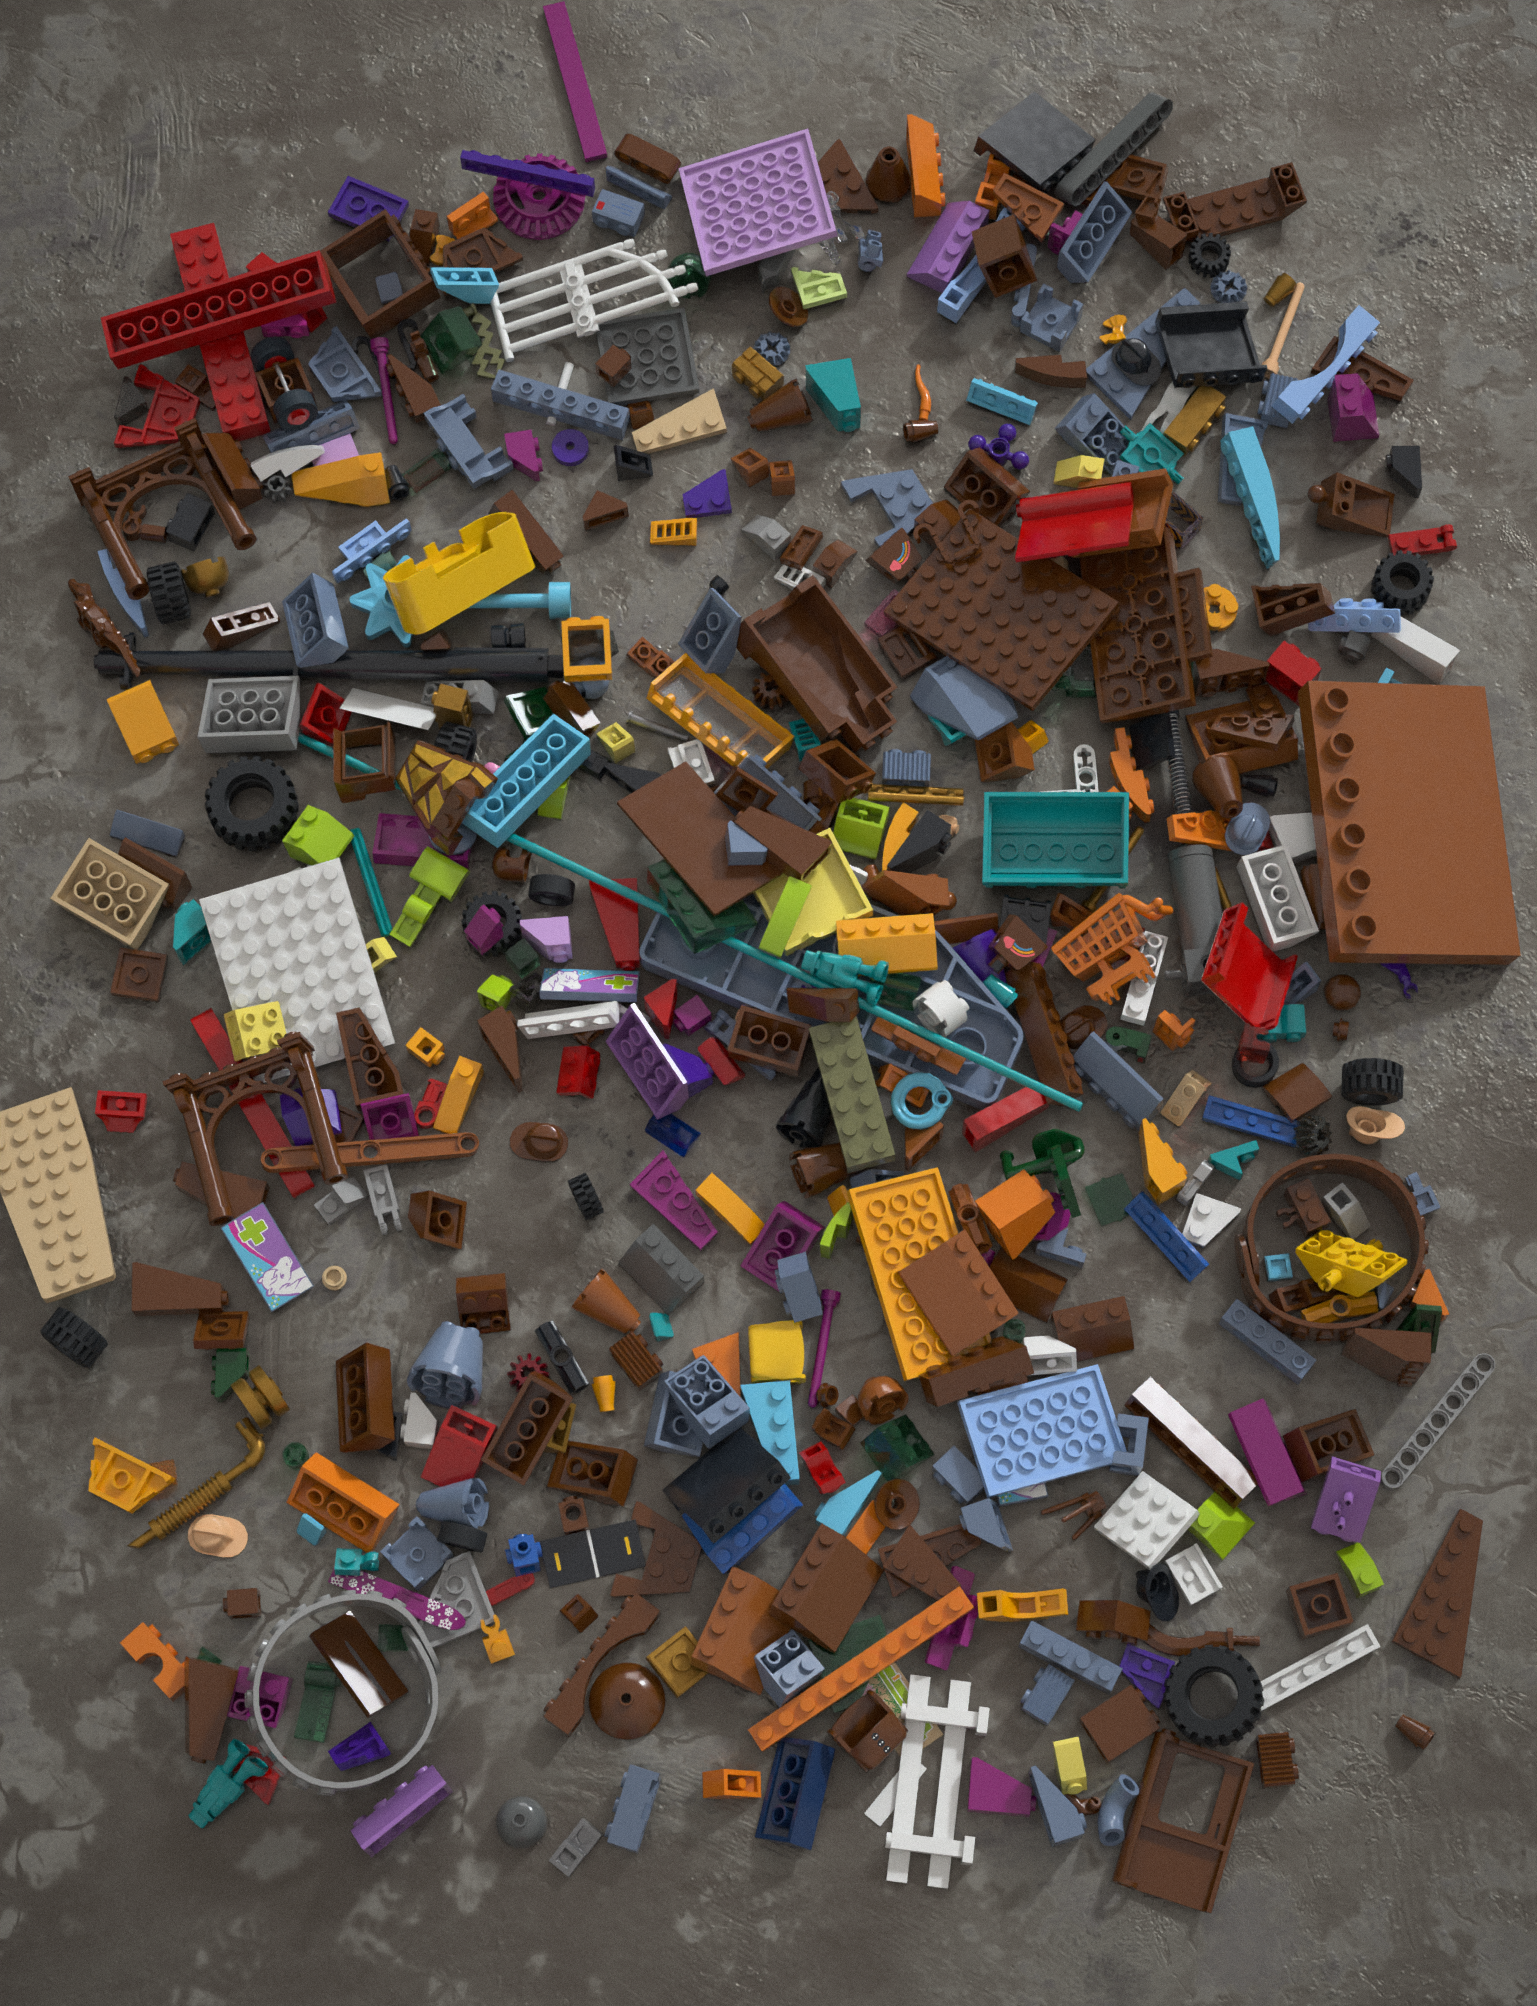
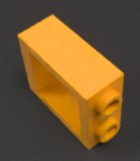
(586, 672)

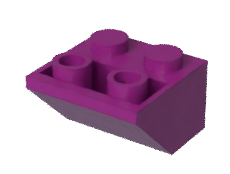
(273, 1696)

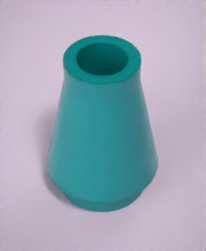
(1002, 992)

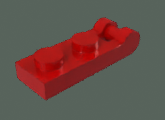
(1423, 541)

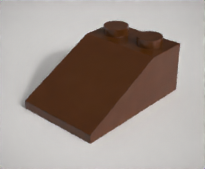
(500, 1035)
(1317, 1442)
(594, 1472)

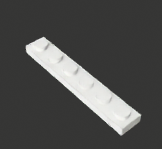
(1317, 1665)

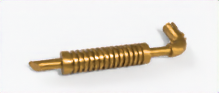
(207, 1492)

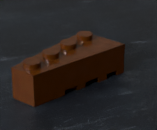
(975, 1371)

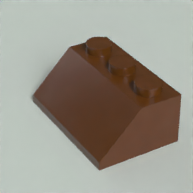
(233, 468)
(988, 484)
(169, 873)
(769, 1041)
(1095, 1328)

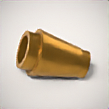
(1280, 289)

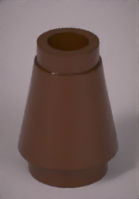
(918, 430)
(1415, 1731)

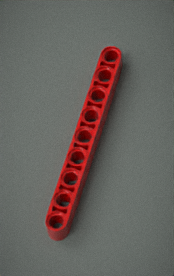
(253, 1107)

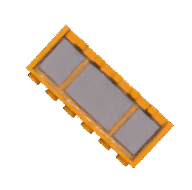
(717, 714)

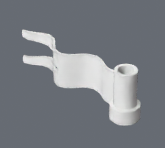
(1172, 402)

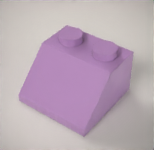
(549, 937)

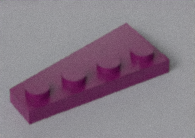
(668, 1194)

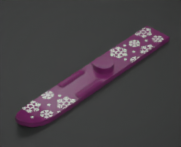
(418, 1605)

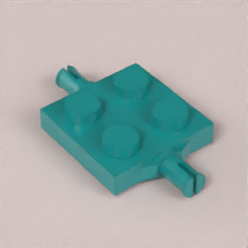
(1151, 451)

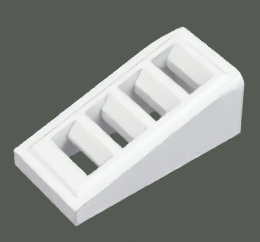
(806, 573)

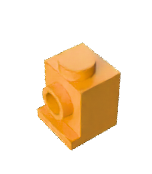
(421, 1041)

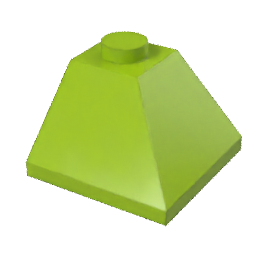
(1220, 1525)

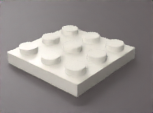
(1146, 1520)

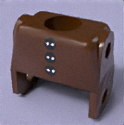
(868, 1731)

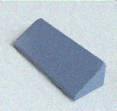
(637, 187)
(147, 833)

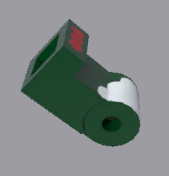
(1129, 1041)

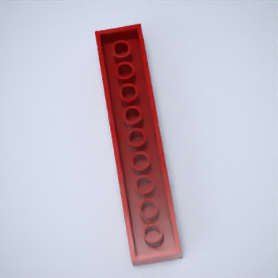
(218, 310)
(226, 358)

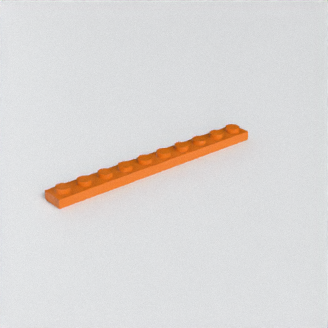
(861, 1669)

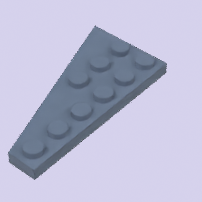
(1113, 381)

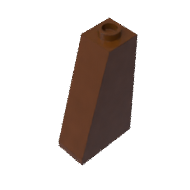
(542, 549)
(789, 846)
(241, 1191)
(173, 1293)
(207, 1702)

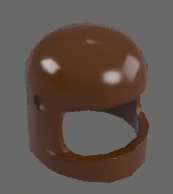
(510, 868)

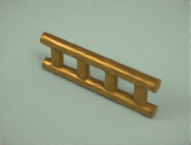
(916, 794)

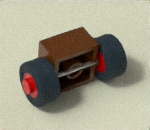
(283, 384)

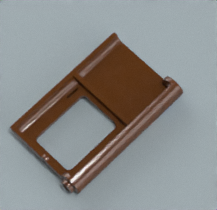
(1171, 1859)

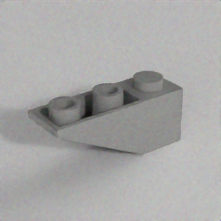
(481, 694)

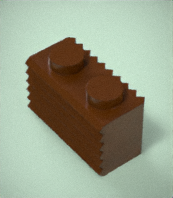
(636, 1360)
(1276, 1760)

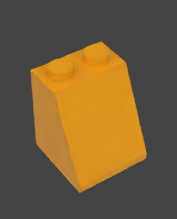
(143, 722)

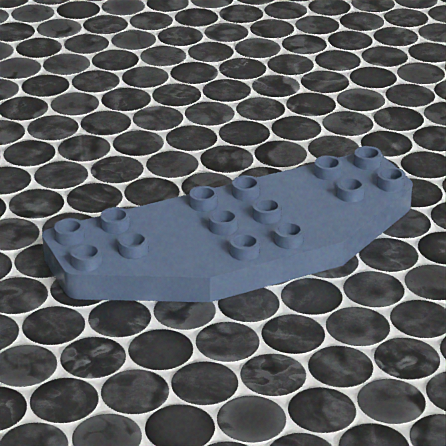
(745, 981)

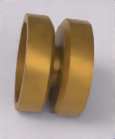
(260, 1397)

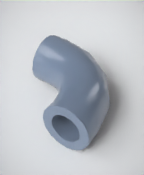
(1113, 1810)

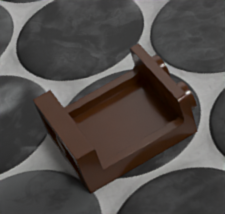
(1120, 1723)

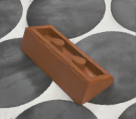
(965, 928)

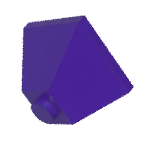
(692, 1068)
(296, 1119)

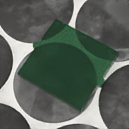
(1110, 1198)

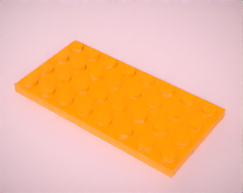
(897, 1226)

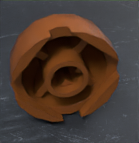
(880, 1398)

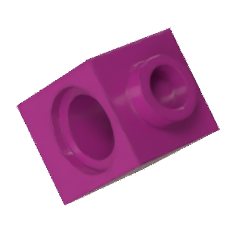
(691, 1016)

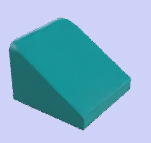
(661, 1326)

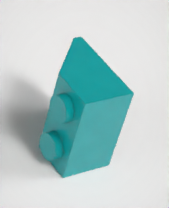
(190, 931)

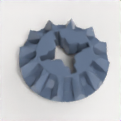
(1232, 295)
(782, 348)

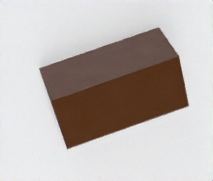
(1028, 1285)

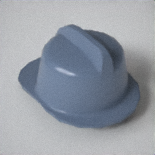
(1247, 829)

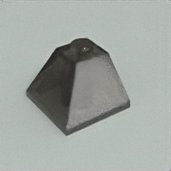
(587, 643)

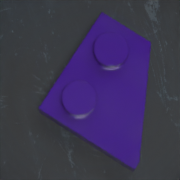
(708, 497)
(1146, 1672)
(359, 1748)

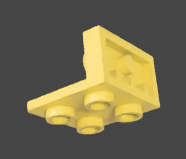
(255, 1029)

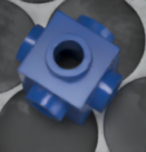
(524, 1554)

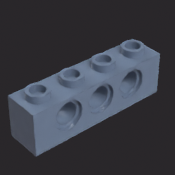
(1267, 1341)

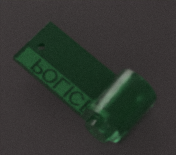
(317, 1702)

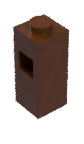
(571, 707)

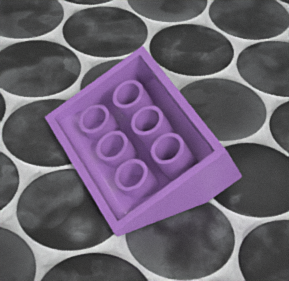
(648, 1064)
(400, 1811)

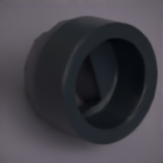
(719, 585)

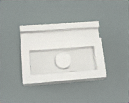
(695, 756)
(1193, 1574)

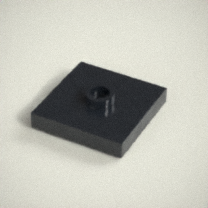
(1152, 741)

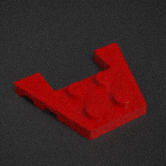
(168, 409)

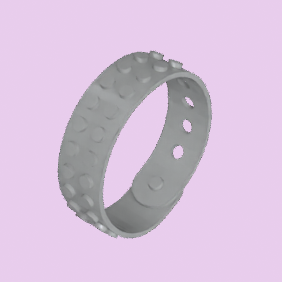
(418, 1648)

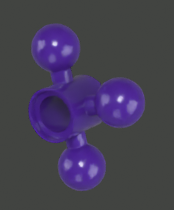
(1006, 434)

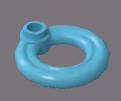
(934, 1114)

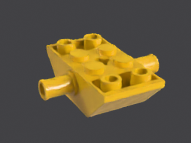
(1346, 1263)

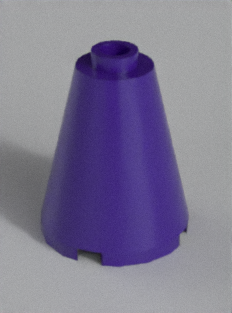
(978, 955)

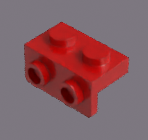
(578, 1071)

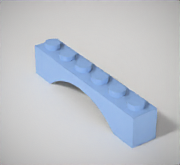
(965, 286)
(1299, 394)

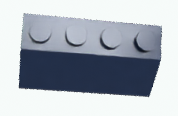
(795, 1793)

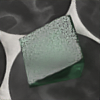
(391, 1638)

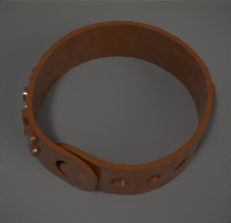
(1368, 1171)

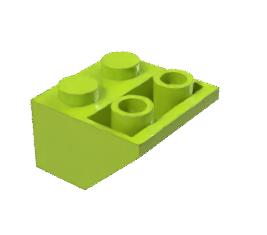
(861, 827)

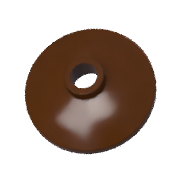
(787, 307)
(905, 1506)

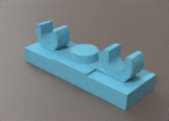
(1002, 401)

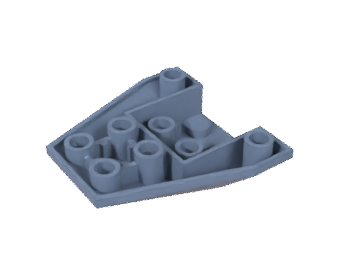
(962, 699)

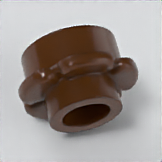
(1341, 1030)
(827, 1395)

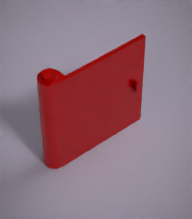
(1075, 522)

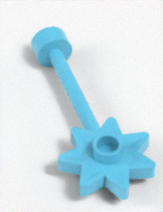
(384, 617)

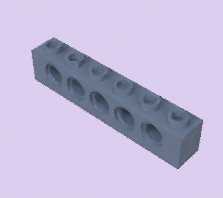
(561, 404)

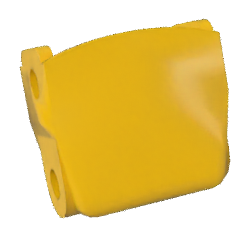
(776, 1352)

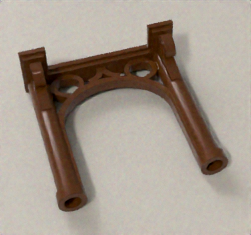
(145, 477)
(294, 1050)

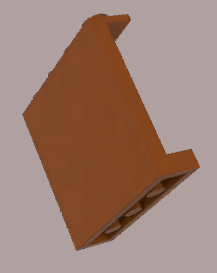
(1151, 504)

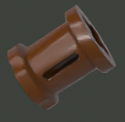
(587, 1037)

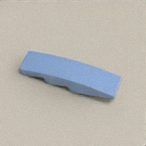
(131, 607)

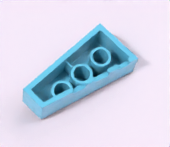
(774, 1422)

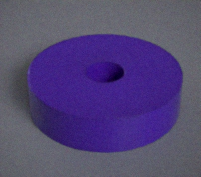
(567, 438)

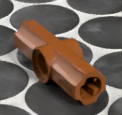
(965, 1209)

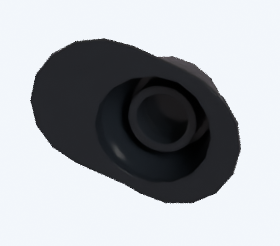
(1136, 361)
(1159, 1591)

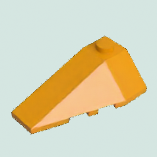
(350, 480)

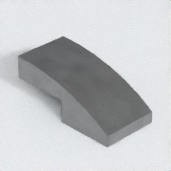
(576, 1847)

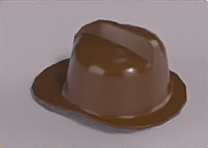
(1081, 1023)
(539, 1141)

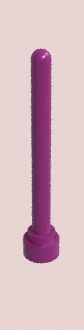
(380, 348)
(829, 1300)

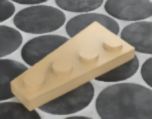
(683, 425)

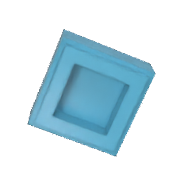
(1278, 1267)

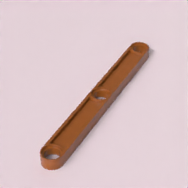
(388, 1151)

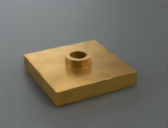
(673, 1662)

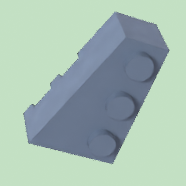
(633, 1808)

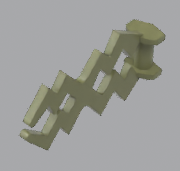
(484, 349)

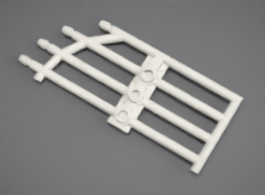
(579, 299)

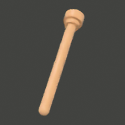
(1271, 362)

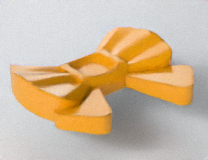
(437, 257)
(1116, 324)

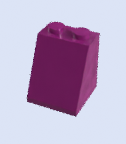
(1352, 409)

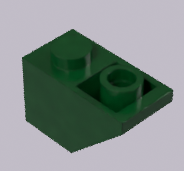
(229, 1367)

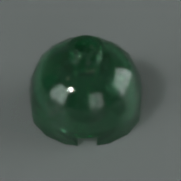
(694, 274)

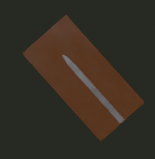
(358, 1664)

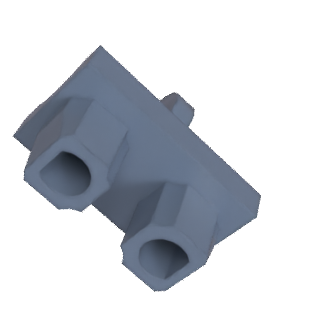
(870, 251)

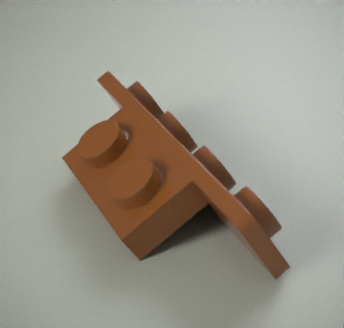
(919, 1046)

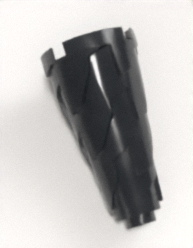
(807, 1115)

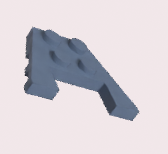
(898, 495)

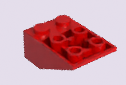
(458, 1448)

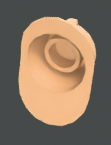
(1371, 1125)
(217, 1535)

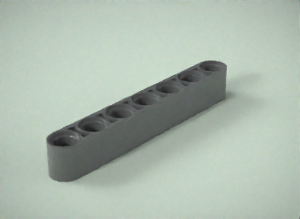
(1113, 149)

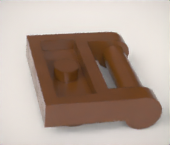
(901, 654)

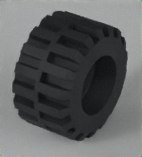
(1407, 566)
(168, 592)
(457, 740)
(506, 909)
(1372, 1081)
(74, 1337)

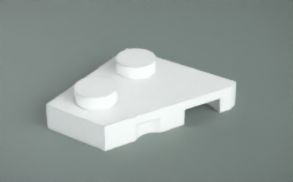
(1207, 1219)

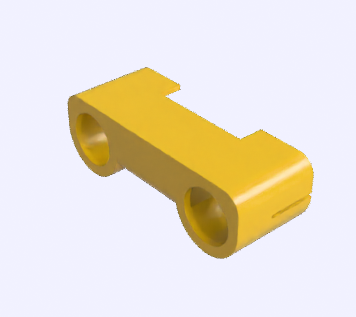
(460, 573)

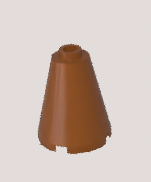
(607, 1304)

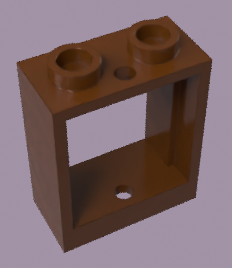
(816, 767)

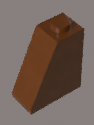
(1160, 240)

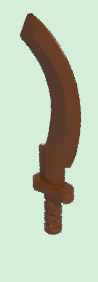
(1180, 1646)

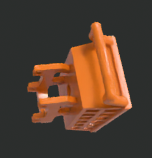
(1121, 945)

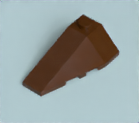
(941, 517)
(368, 1064)

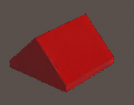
(323, 715)
(661, 1006)

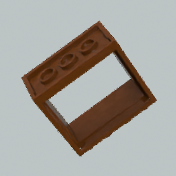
(360, 241)

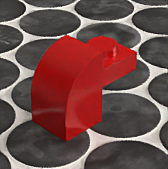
(822, 1468)

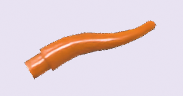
(925, 404)

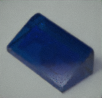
(672, 1133)

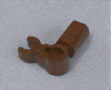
(423, 358)
(134, 529)

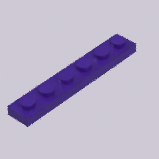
(527, 173)

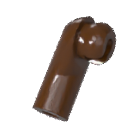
(1085, 1806)

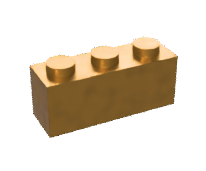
(1195, 418)
(452, 705)

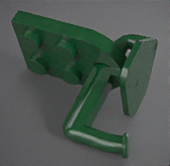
(1053, 1153)

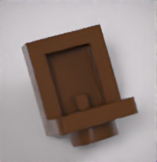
(832, 1429)

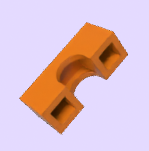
(993, 174)
(145, 1643)

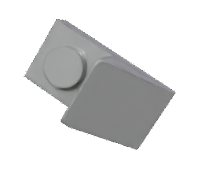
(341, 1200)

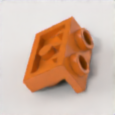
(471, 216)
(1171, 1032)

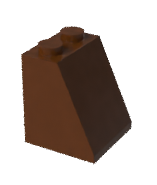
(1003, 256)

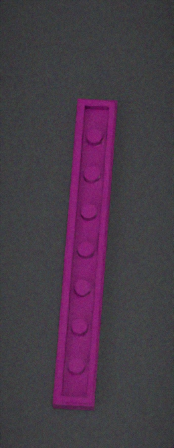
(575, 81)

